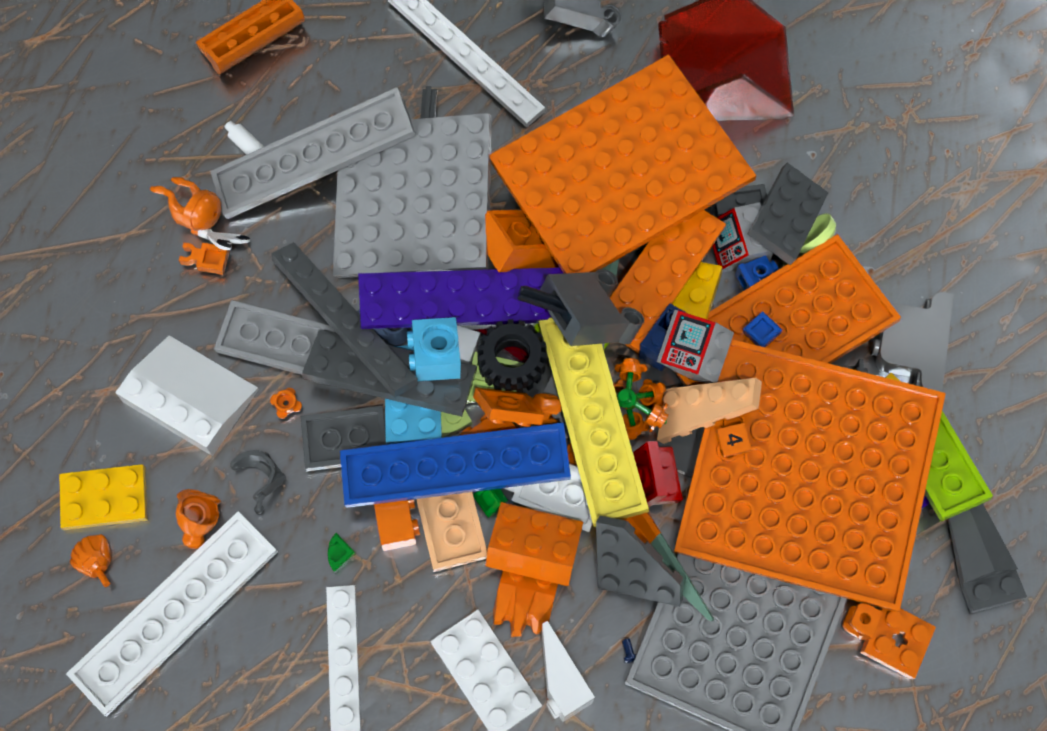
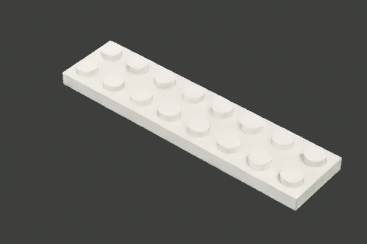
(171, 614)

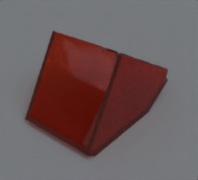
(731, 58)

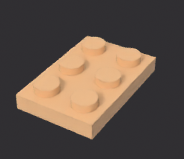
(452, 530)

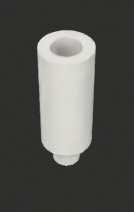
(242, 137)

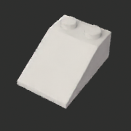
(564, 684)

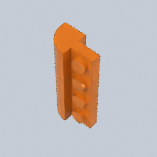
(249, 32)

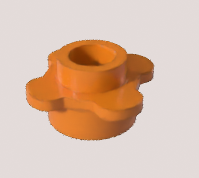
(282, 396)

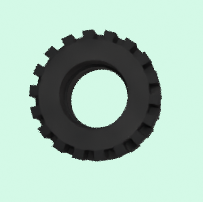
(512, 336)

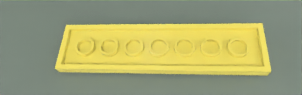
(595, 427)

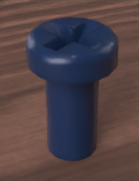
(630, 656)

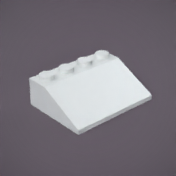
(187, 394)

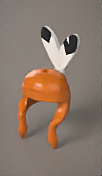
(199, 214)

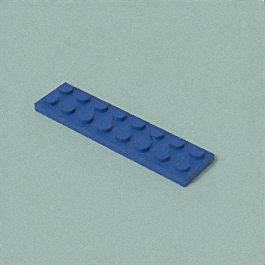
(454, 465)

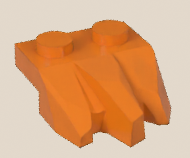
(523, 602)

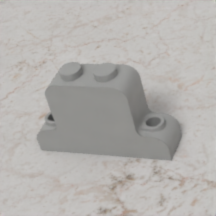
(917, 342)

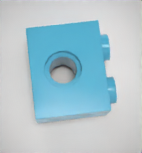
(425, 339)

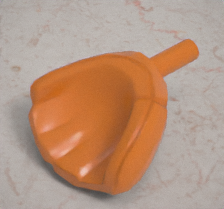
(92, 557)

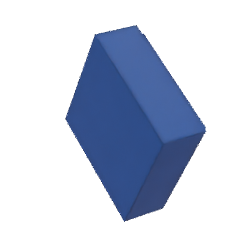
(762, 330)

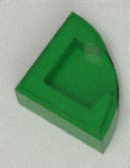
(339, 553)

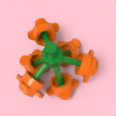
(649, 394)

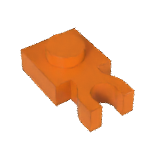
(207, 258)

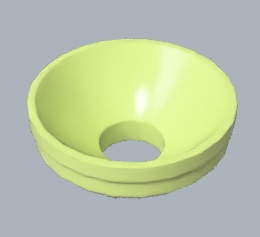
(821, 231)

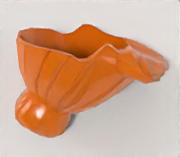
(196, 516)

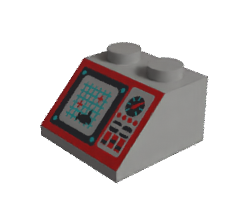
(734, 243)
(695, 347)

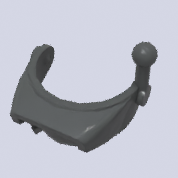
(262, 461)

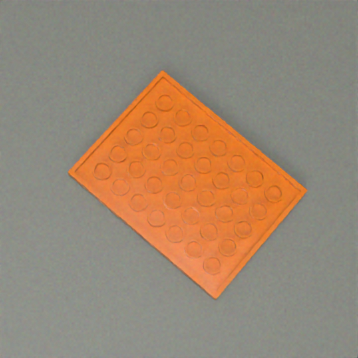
(621, 168)

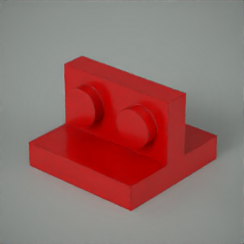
(658, 473)

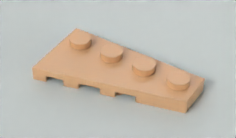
(705, 404)

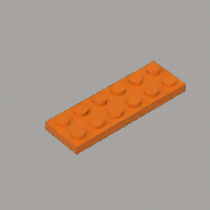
(665, 269)

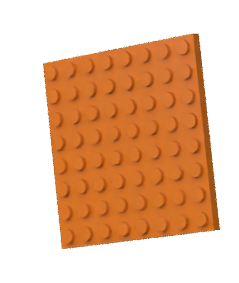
(828, 481)

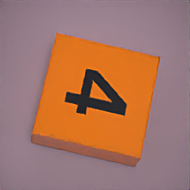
(733, 440)

